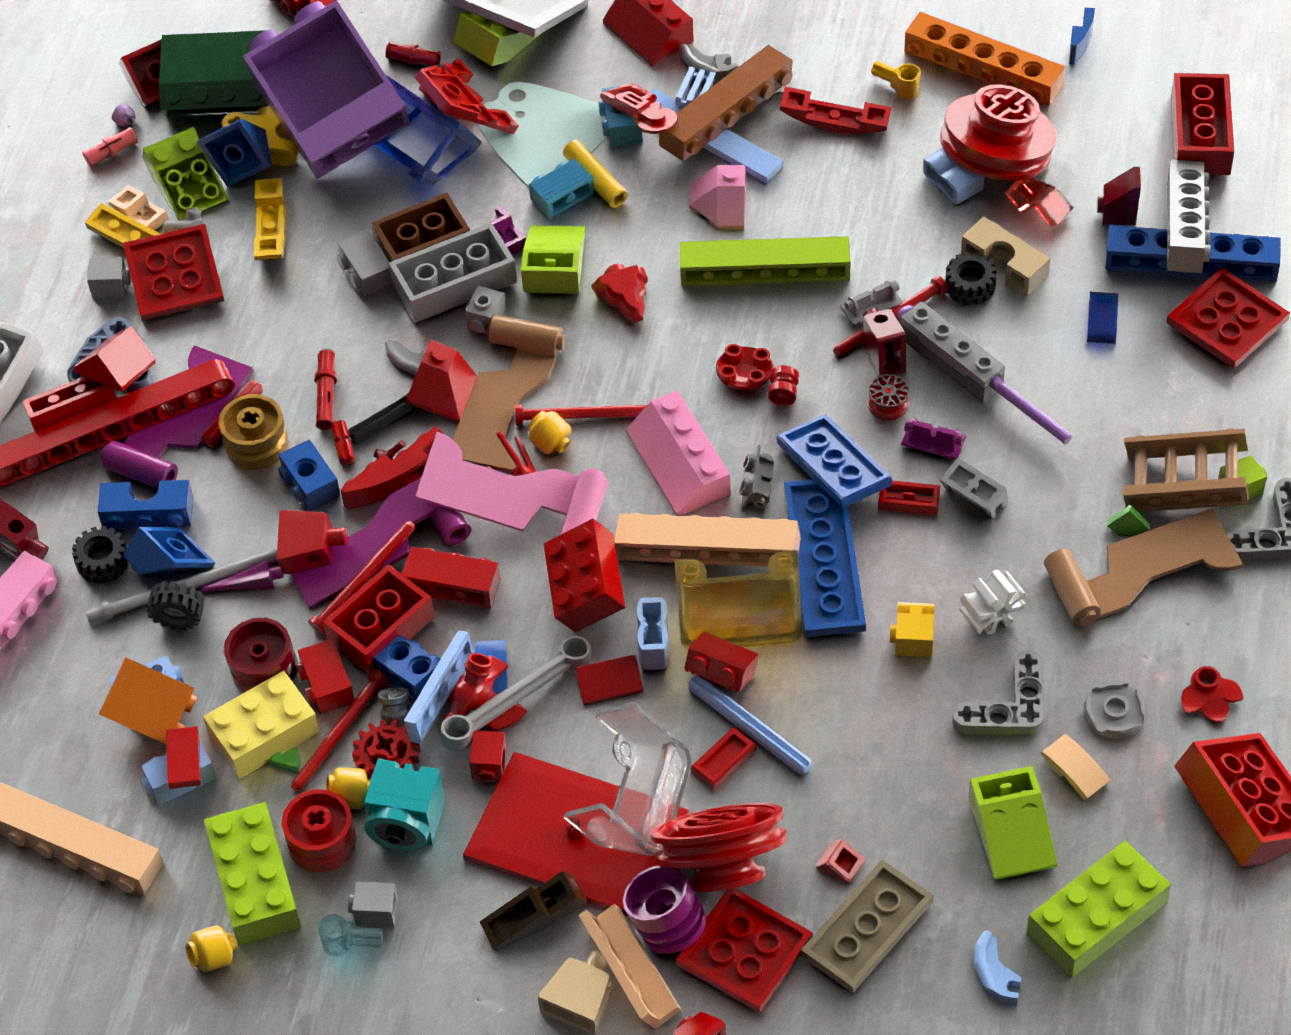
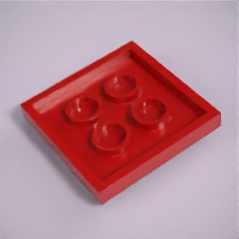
(173, 272)
(1228, 317)
(745, 949)

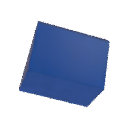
(237, 151)

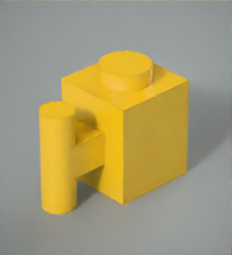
(913, 630)

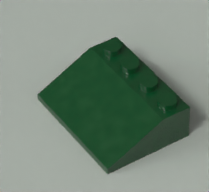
(207, 74)

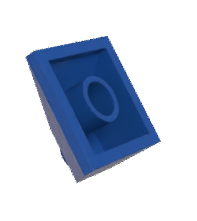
(165, 551)

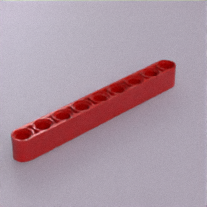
(114, 420)

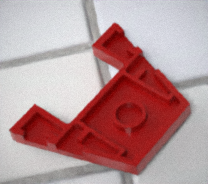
(454, 98)

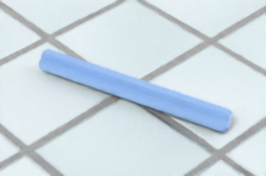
(750, 724)

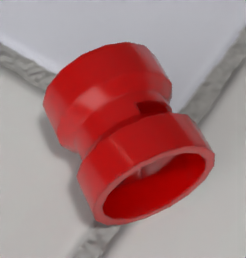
(783, 385)

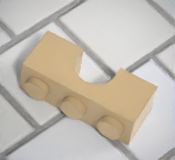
(1025, 264)

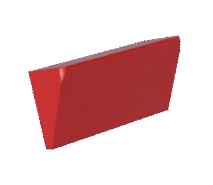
(609, 679)

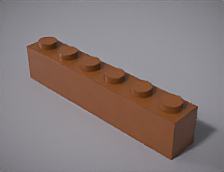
(727, 102)

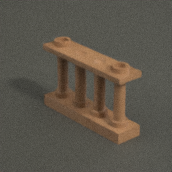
(1186, 494)

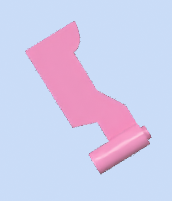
(504, 497)

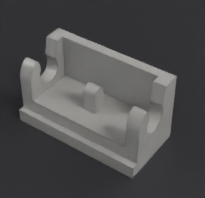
(975, 486)

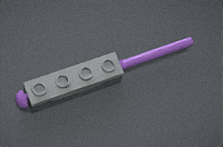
(966, 362)

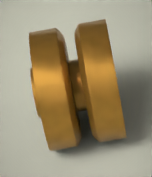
(253, 431)

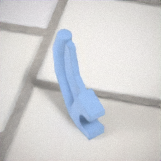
(992, 972)

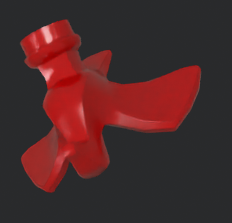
(476, 689)

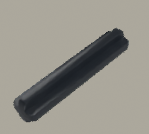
(380, 419)

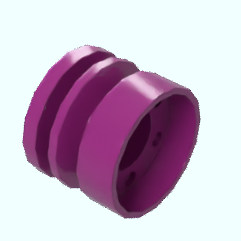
(664, 909)

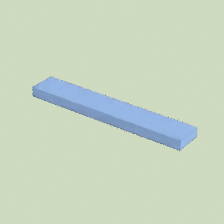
(735, 148)

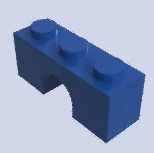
(168, 508)

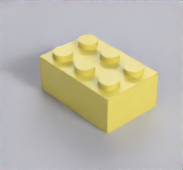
(260, 724)

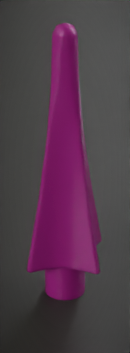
(255, 578)

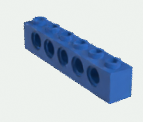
(1146, 251)

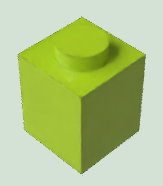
(1254, 474)

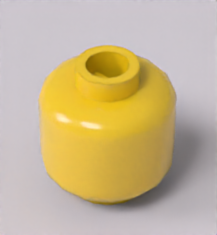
(549, 432)
(350, 785)
(210, 948)

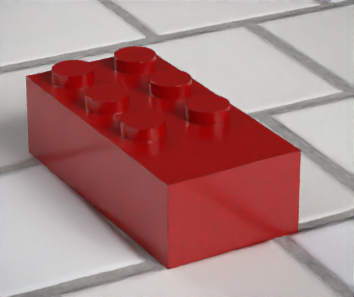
(1203, 120)

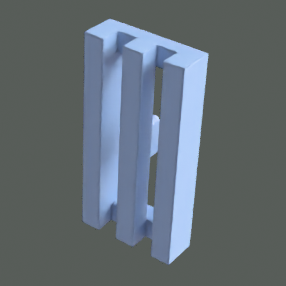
(698, 77)

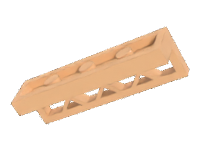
(631, 965)

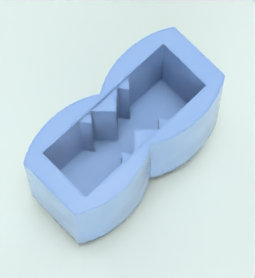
(951, 178)
(652, 633)

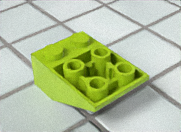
(489, 39)
(184, 173)
(553, 259)
(1012, 822)

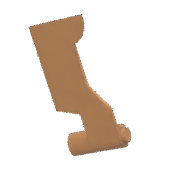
(497, 392)

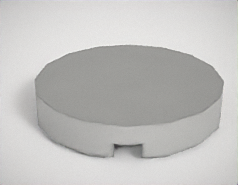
(1115, 710)

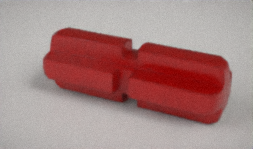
(342, 442)

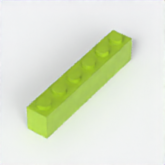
(765, 261)

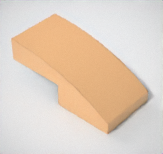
(136, 206)
(1076, 765)

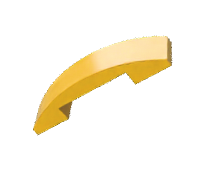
(269, 219)

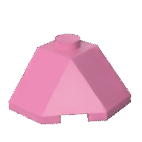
(721, 196)

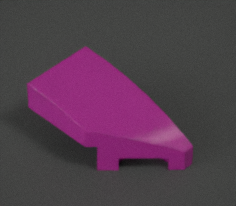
(509, 233)

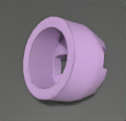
(123, 114)

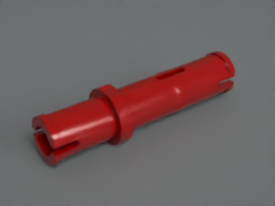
(325, 378)

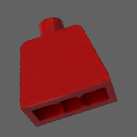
(306, 540)

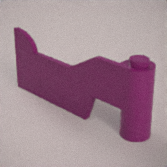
(142, 451)
(348, 560)

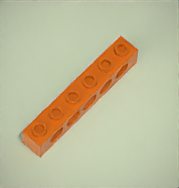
(983, 57)

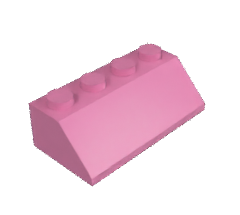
(679, 454)

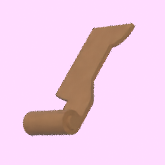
(1139, 561)

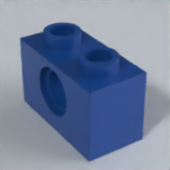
(309, 475)

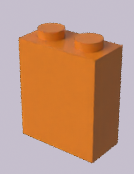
(147, 700)

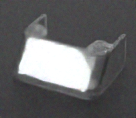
(650, 788)

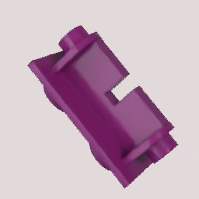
(933, 440)

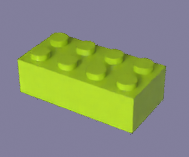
(252, 873)
(1098, 908)

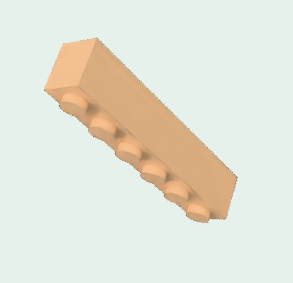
(703, 539)
(78, 841)

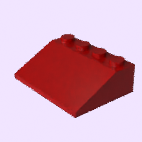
(1242, 794)

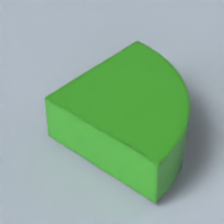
(1128, 522)
(287, 761)

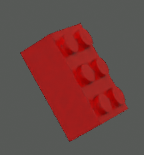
(584, 575)
(377, 615)

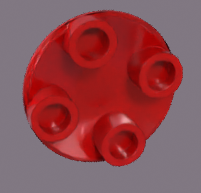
(744, 367)

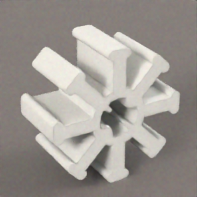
(992, 602)

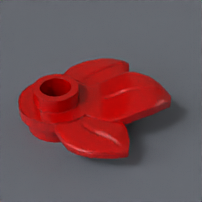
(1212, 698)

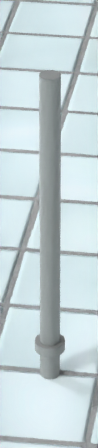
(141, 599)

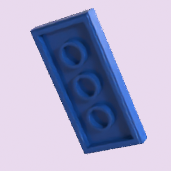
(834, 460)

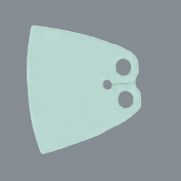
(548, 126)

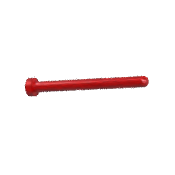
(937, 286)
(580, 412)
(363, 576)
(376, 681)

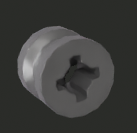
(394, 703)

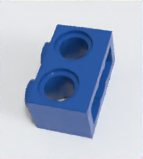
(406, 665)

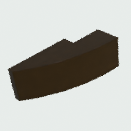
(533, 910)

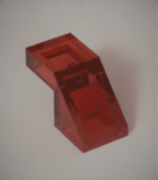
(1042, 197)

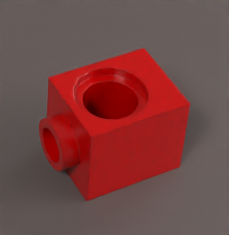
(488, 755)

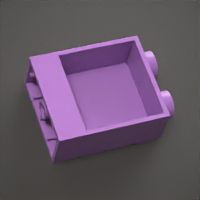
(325, 87)

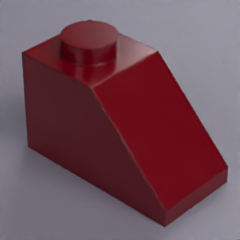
(1121, 199)

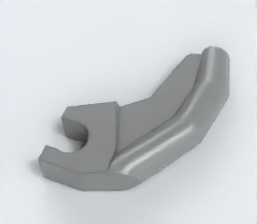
(718, 63)
(402, 357)

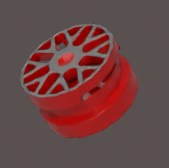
(888, 398)

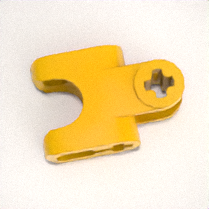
(275, 133)

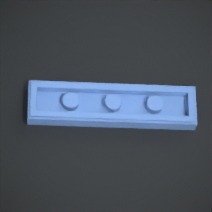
(438, 687)

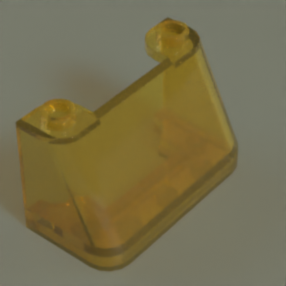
(741, 607)

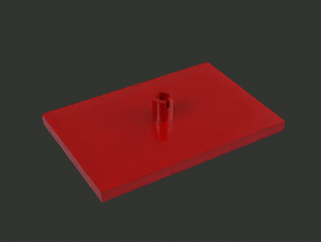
(531, 840)

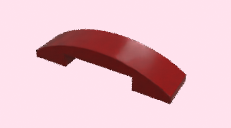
(832, 116)

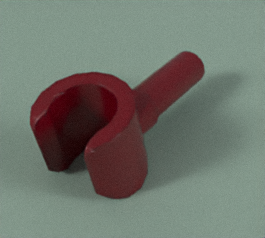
(391, 452)

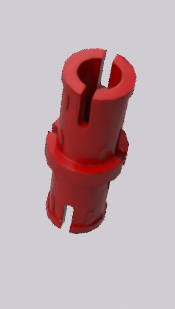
(412, 54)

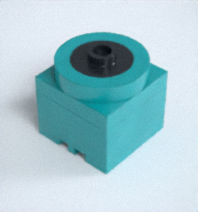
(403, 805)

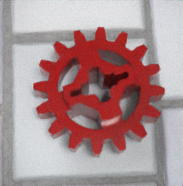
(393, 742)

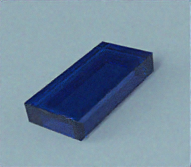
(1102, 317)

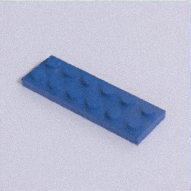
(826, 562)

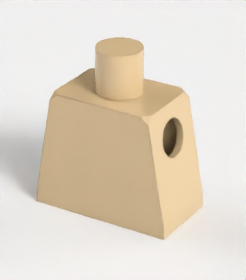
(578, 993)

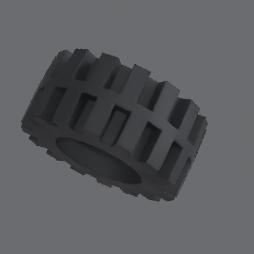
(975, 266)
(96, 541)
(175, 605)

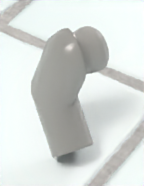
(193, 218)

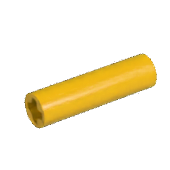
(603, 181)

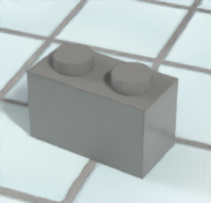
(365, 263)

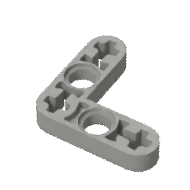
(1283, 532)
(1014, 712)

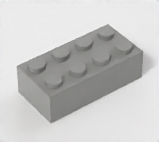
(452, 271)

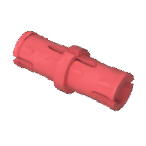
(110, 147)

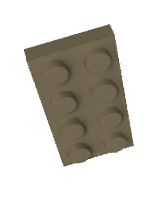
(867, 926)

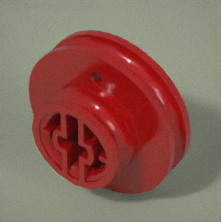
(998, 134)
(721, 844)

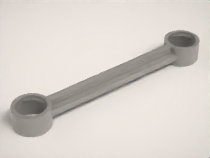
(514, 693)

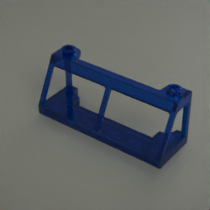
(448, 123)

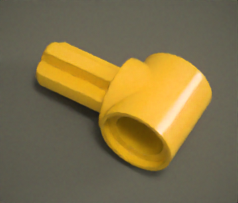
(903, 79)

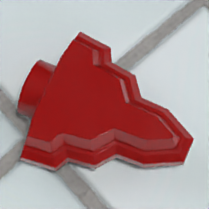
(623, 289)

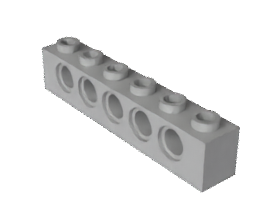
(1187, 216)

